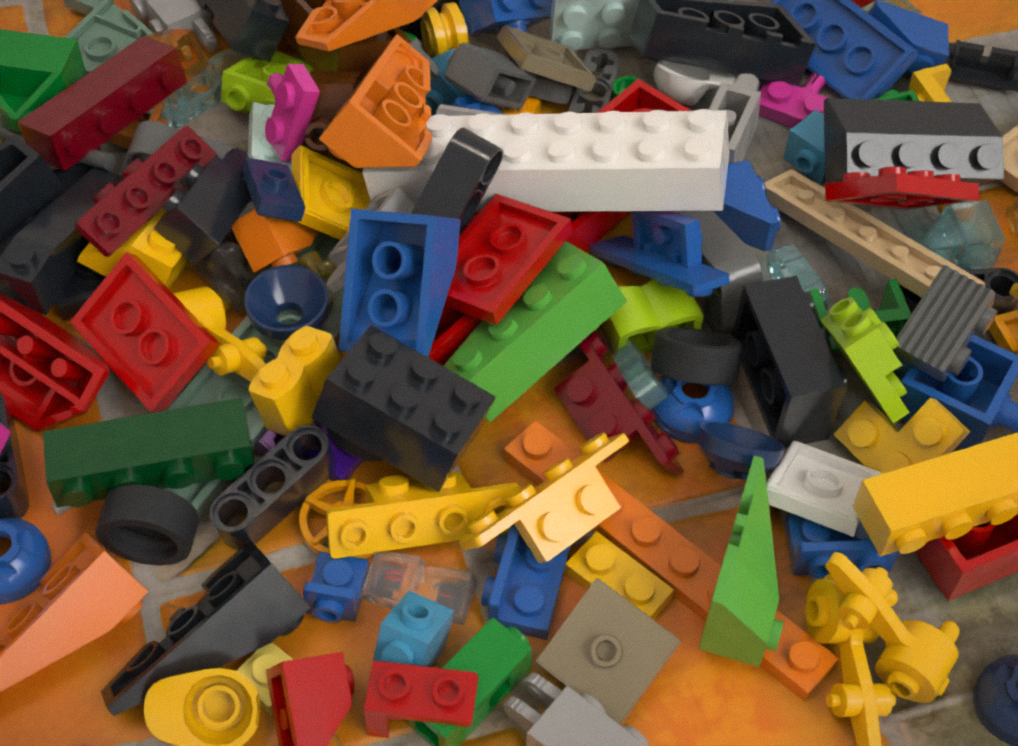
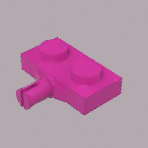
(790, 103)
(293, 108)

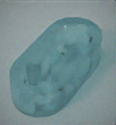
(790, 262)
(639, 375)

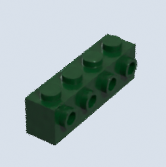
(148, 450)

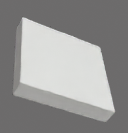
(818, 487)

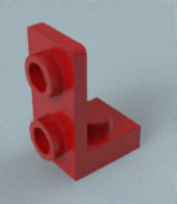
(418, 695)

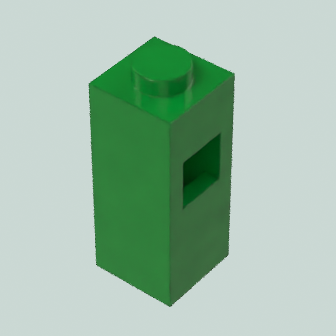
(501, 661)

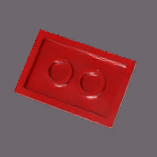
(901, 190)
(503, 256)
(144, 333)

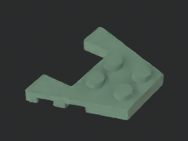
(103, 30)

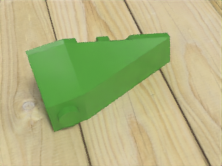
(746, 591)

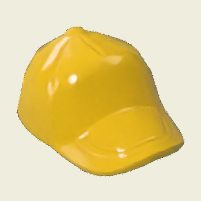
(203, 708)

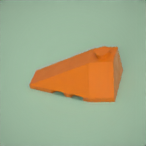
(350, 21)
(385, 113)
(80, 601)

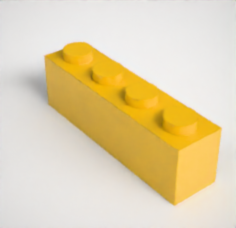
(940, 496)

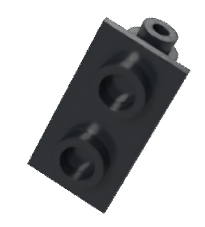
(970, 65)

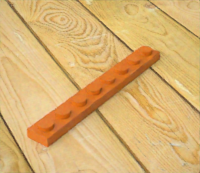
(798, 660)

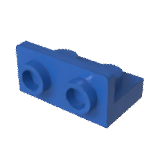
(813, 544)
(523, 589)

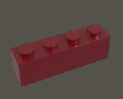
(103, 102)

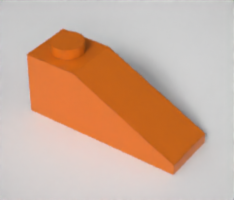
(271, 240)

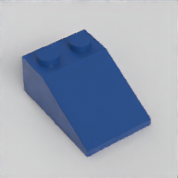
(397, 276)

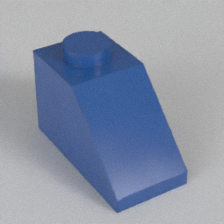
(921, 32)

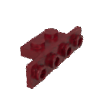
(145, 185)
(602, 403)

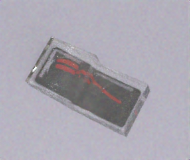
(395, 574)

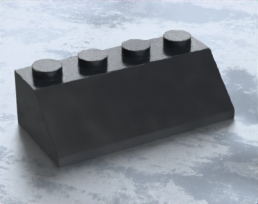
(911, 135)

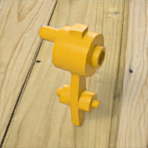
(232, 355)
(915, 652)
(858, 695)

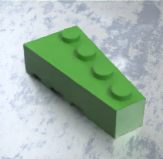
(540, 329)

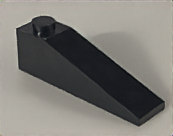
(45, 249)
(242, 611)

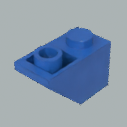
(747, 207)

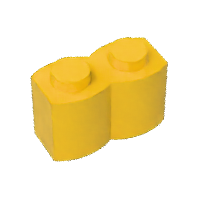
(291, 384)

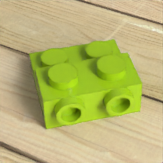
(248, 80)
(869, 350)

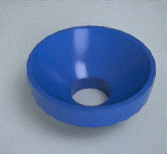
(682, 415)
(24, 562)

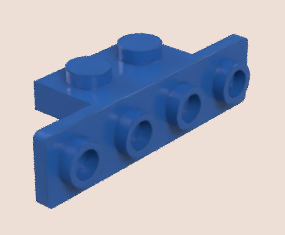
(665, 249)

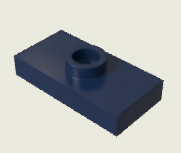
(273, 189)

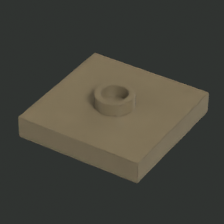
(546, 58)
(609, 650)

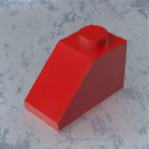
(310, 698)

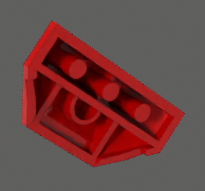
(45, 369)

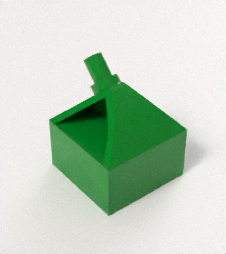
(34, 72)

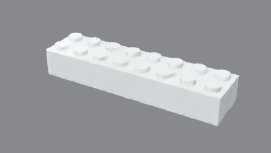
(587, 160)

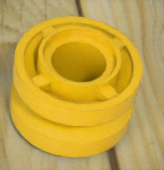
(443, 30)

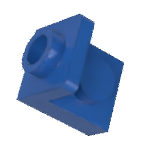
(336, 588)

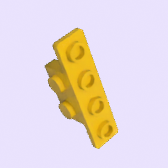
(558, 509)
(411, 514)

